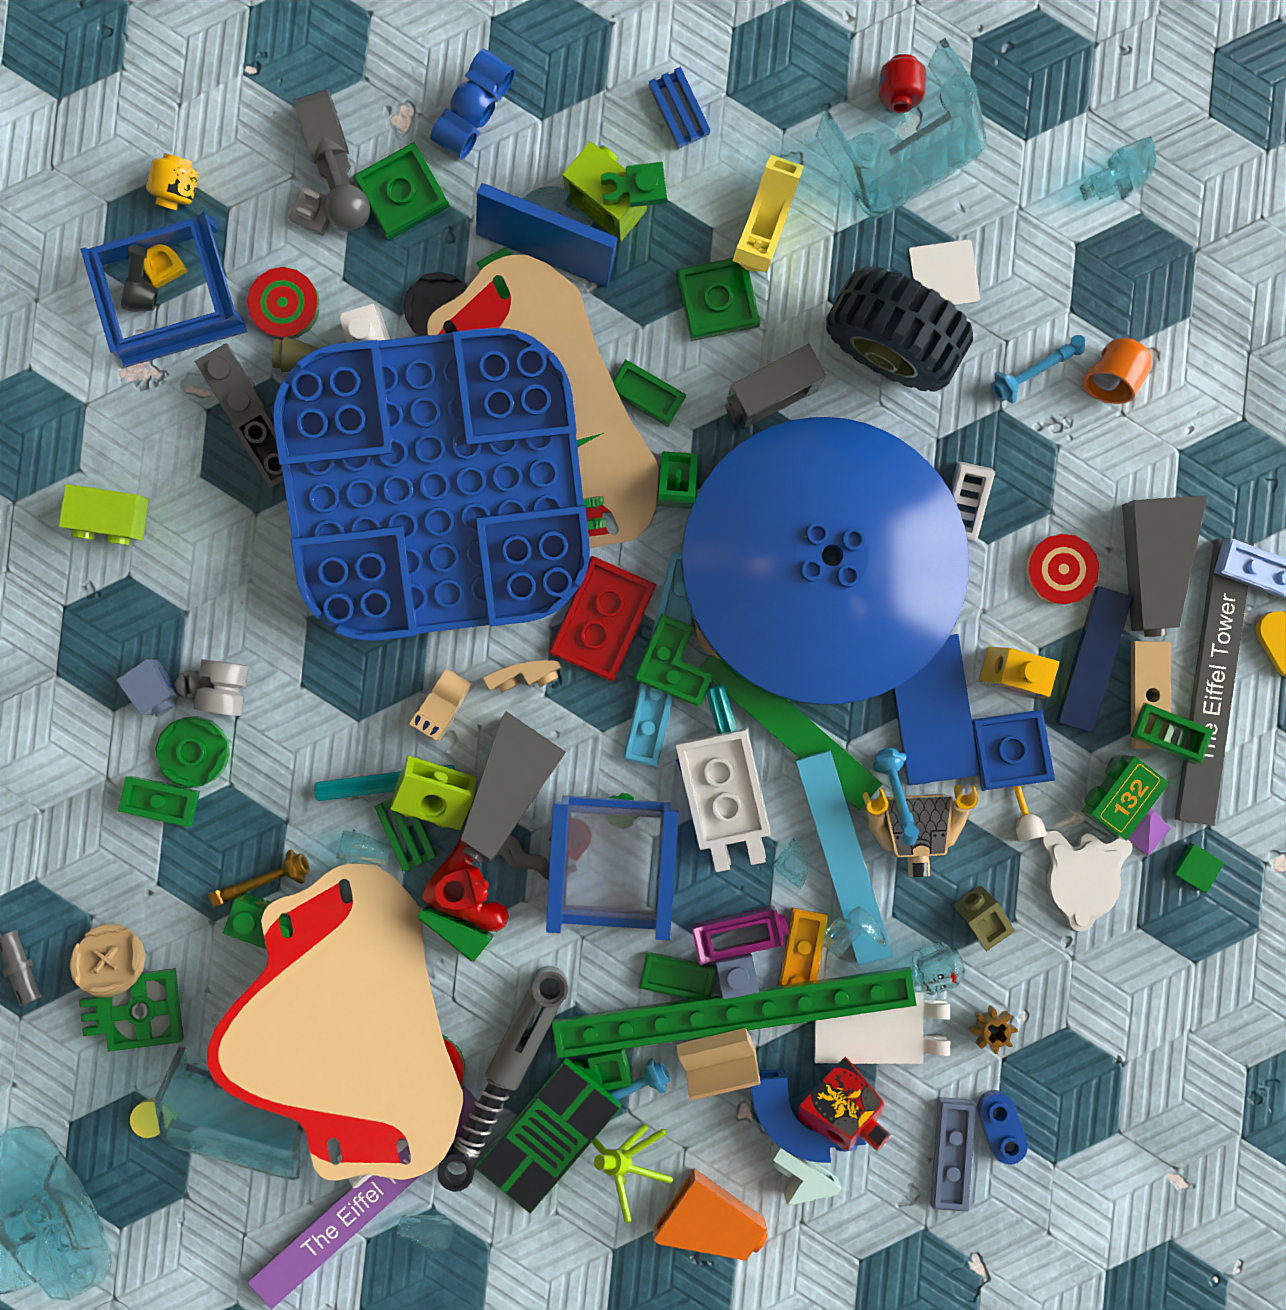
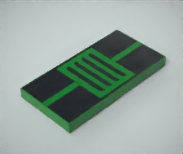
(548, 1135)

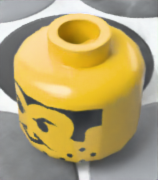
(172, 181)

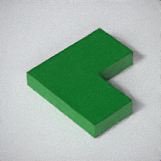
(663, 666)

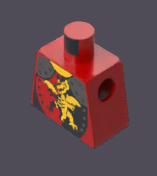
(845, 1109)

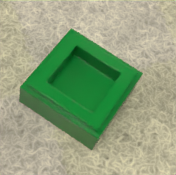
(1198, 867)

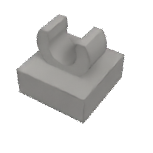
(309, 211)

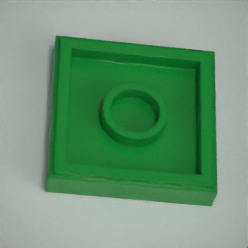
(401, 191)
(717, 299)

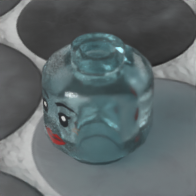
(937, 968)

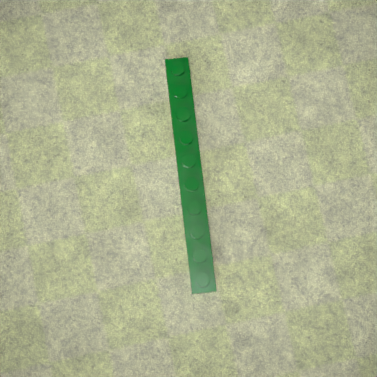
(716, 1015)

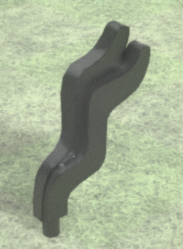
(516, 857)

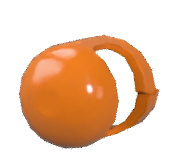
(1126, 360)

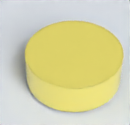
(144, 1119)

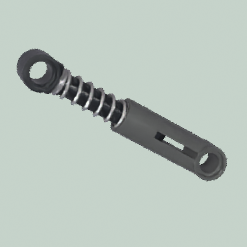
(504, 1073)

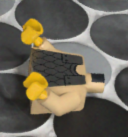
(934, 815)

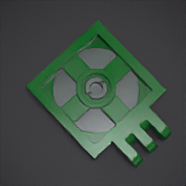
(140, 1016)

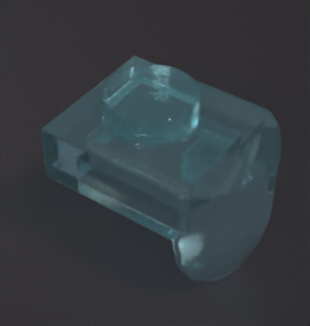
(845, 931)

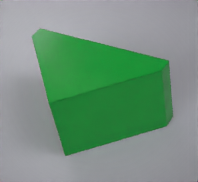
(677, 480)

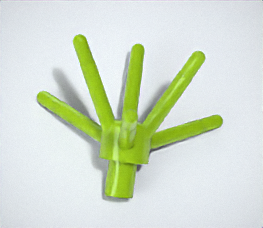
(619, 1162)

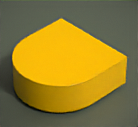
(162, 265)

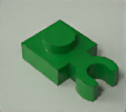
(643, 185)
(607, 1069)

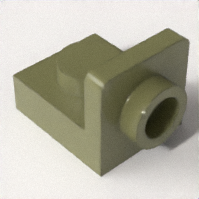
(984, 917)

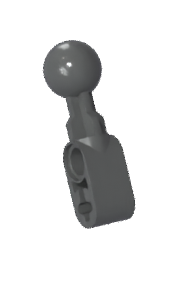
(345, 204)

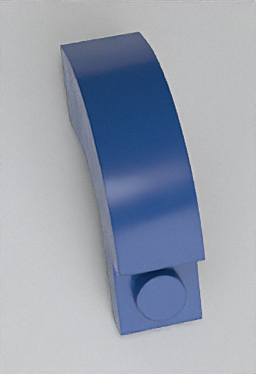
(781, 1120)

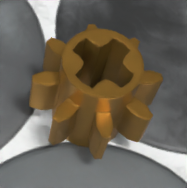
(986, 1037)

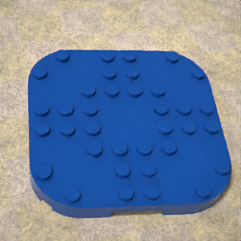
(432, 483)

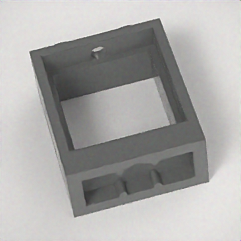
(774, 387)

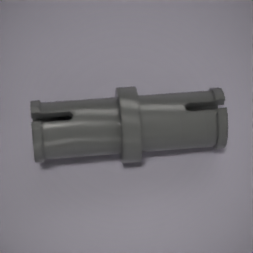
(18, 968)

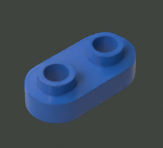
(1003, 1128)

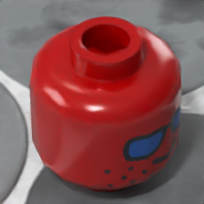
(902, 83)

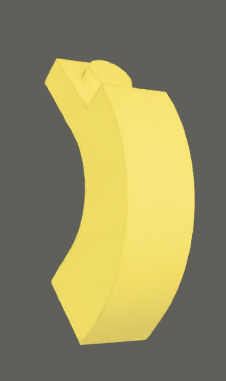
(768, 214)

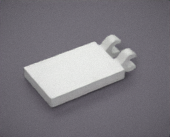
(724, 795)
(882, 1036)

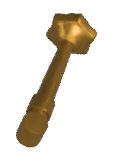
(294, 867)

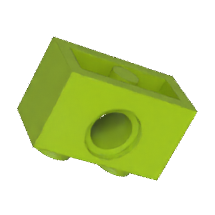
(422, 778)

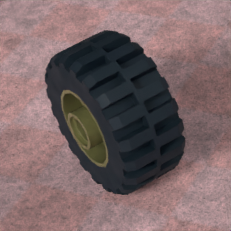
(899, 328)

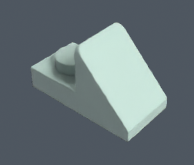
(810, 1179)

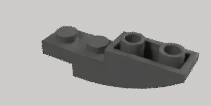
(245, 409)

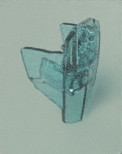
(38, 1206)

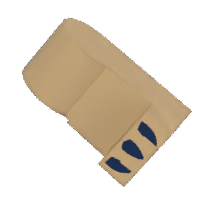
(441, 705)

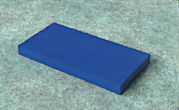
(545, 235)
(937, 720)

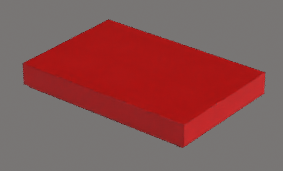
(602, 618)

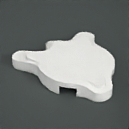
(1084, 877)

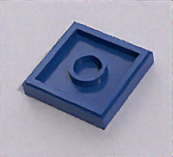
(1012, 750)

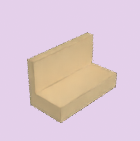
(719, 1063)

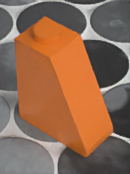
(710, 1221)

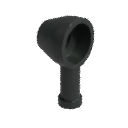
(137, 293)

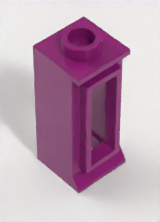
(702, 930)

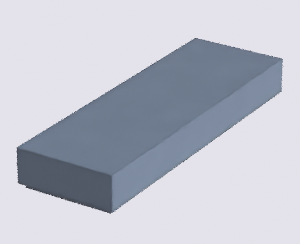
(953, 1154)

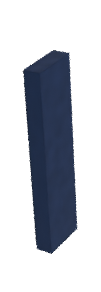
(1094, 659)

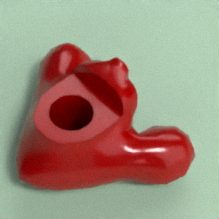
(460, 891)

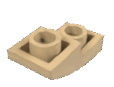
(534, 671)

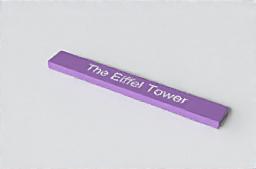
(336, 1227)

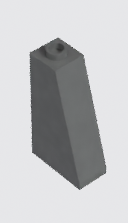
(1159, 558)
(510, 782)

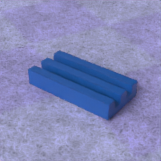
(667, 81)

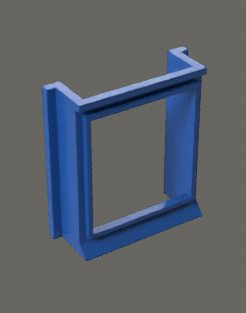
(179, 336)

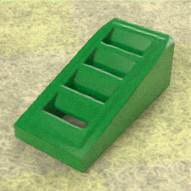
(1198, 743)
(459, 934)

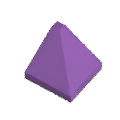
(1149, 832)

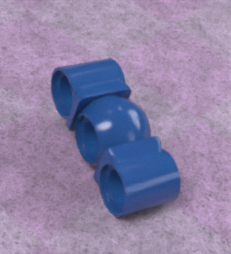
(472, 104)

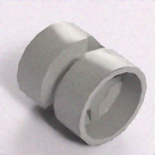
(221, 687)

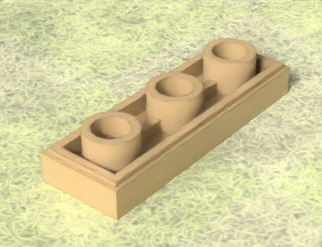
(1150, 671)

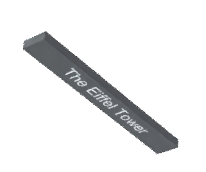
(1213, 693)

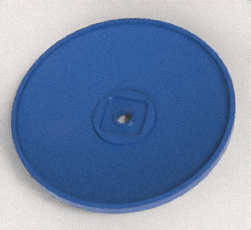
(760, 571)

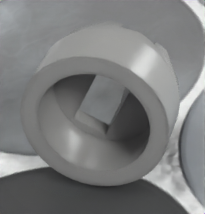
(194, 684)

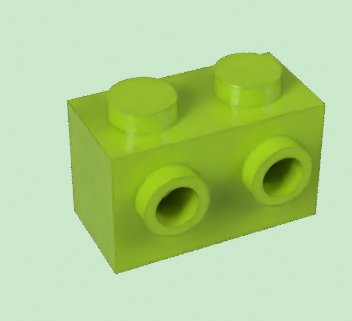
(103, 512)

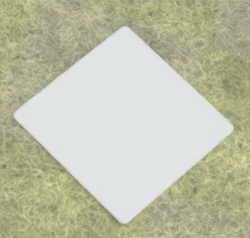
(947, 269)

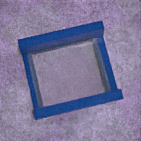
(612, 864)

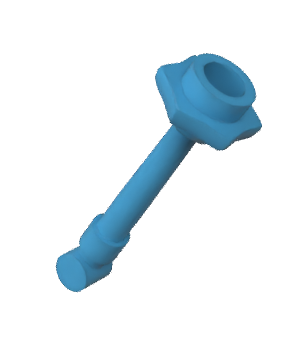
(1006, 386)
(890, 762)
(655, 1076)

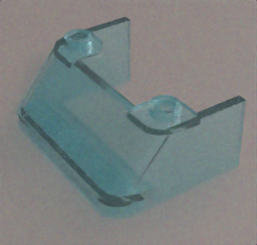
(891, 177)
(209, 1122)

